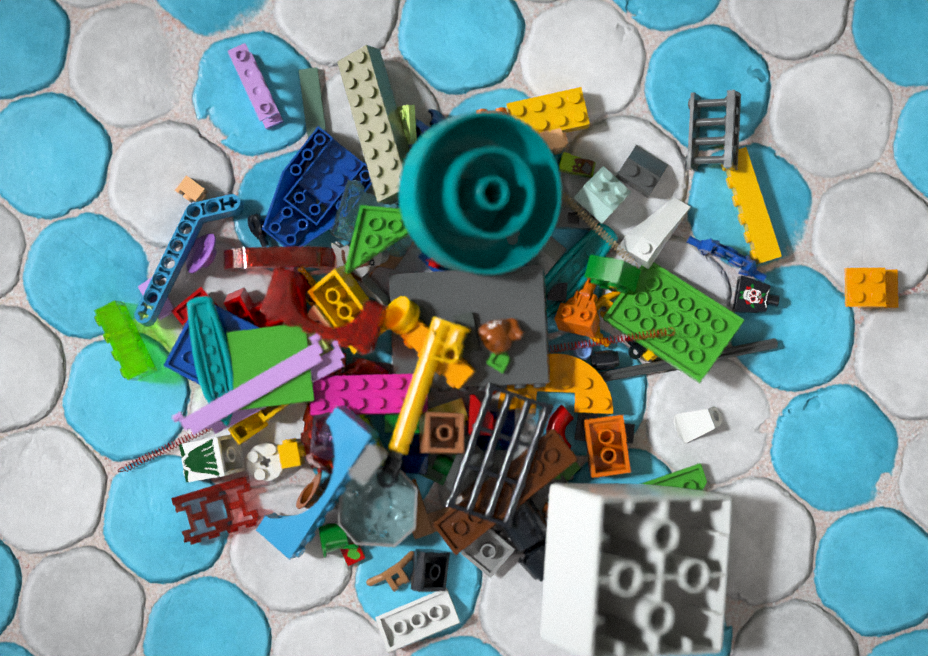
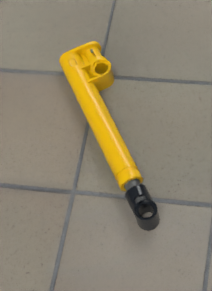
(439, 340)

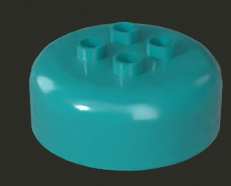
(473, 186)

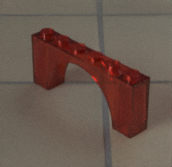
(283, 304)

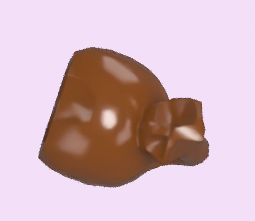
(498, 334)

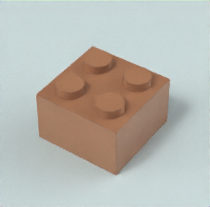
(441, 433)

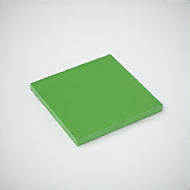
(263, 348)

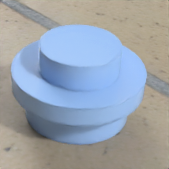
(584, 353)

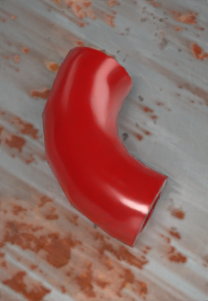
(559, 421)

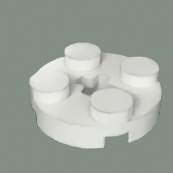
(255, 458)

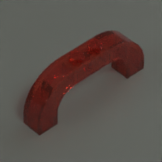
(271, 257)

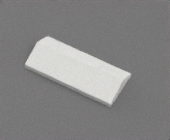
(417, 620)

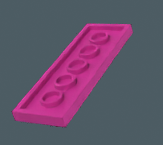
(362, 394)

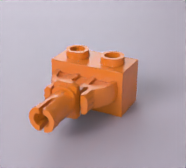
(579, 313)

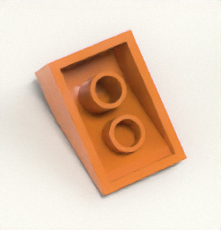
(606, 446)

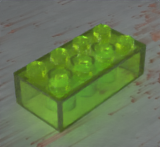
(125, 341)

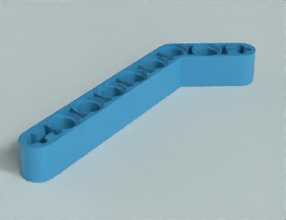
(180, 256)

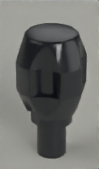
(255, 225)

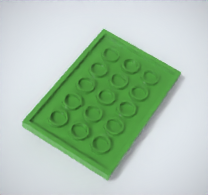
(666, 301)

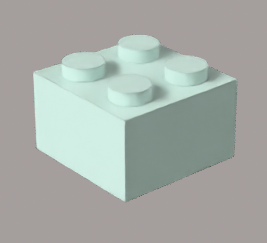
(602, 194)

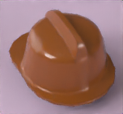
(311, 493)

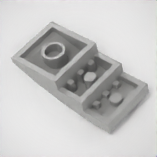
(490, 550)

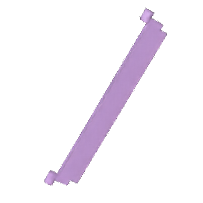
(331, 363)
(252, 389)

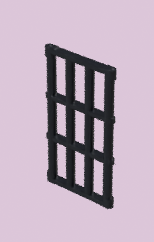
(483, 470)

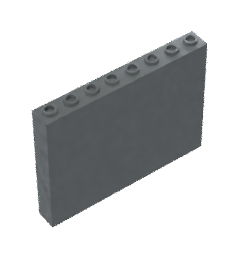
(491, 297)

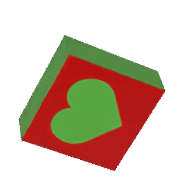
(353, 555)

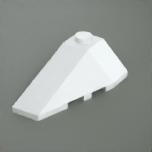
(652, 234)

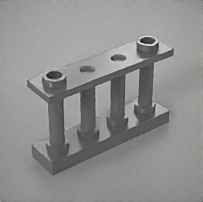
(729, 140)

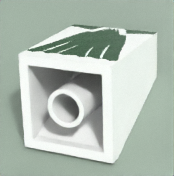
(211, 458)

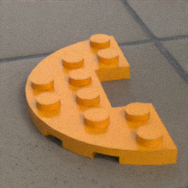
(569, 376)

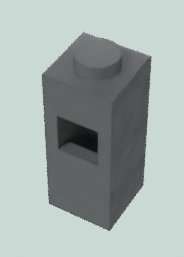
(570, 220)

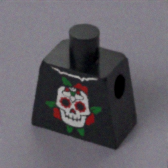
(753, 296)

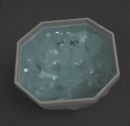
(376, 513)

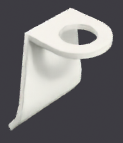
(696, 423)

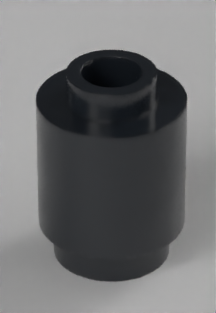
(605, 359)

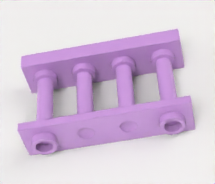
(255, 86)

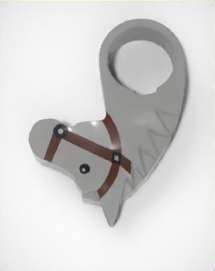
(362, 273)

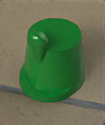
(333, 538)

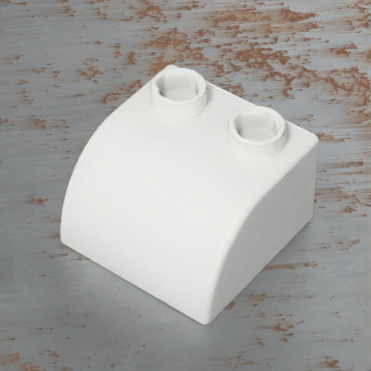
(635, 570)

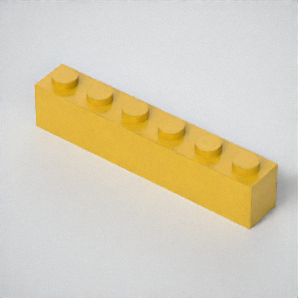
(752, 210)

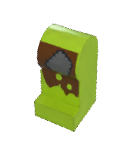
(576, 165)

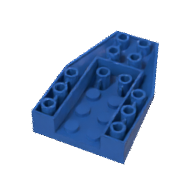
(313, 173)

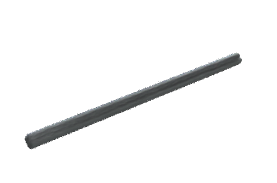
(663, 365)

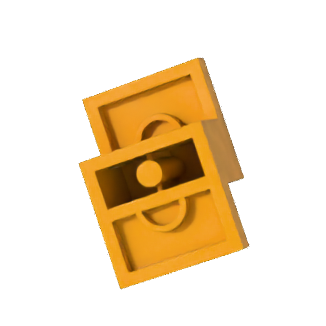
(871, 288)

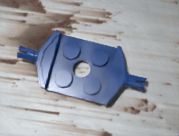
(735, 259)

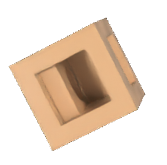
(192, 190)

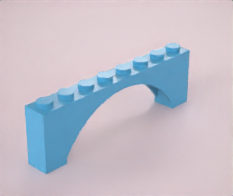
(293, 532)

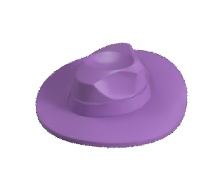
(202, 253)

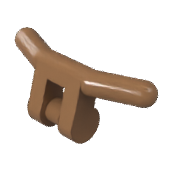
(397, 568)

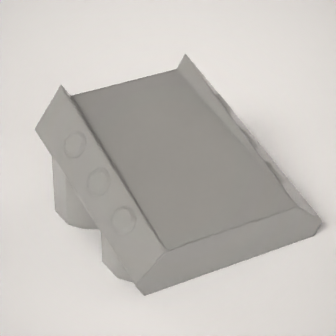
(368, 463)

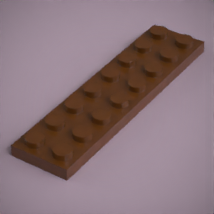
(551, 459)

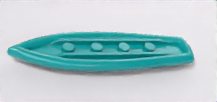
(573, 264)
(210, 350)

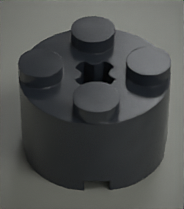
(535, 559)

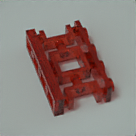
(212, 495)

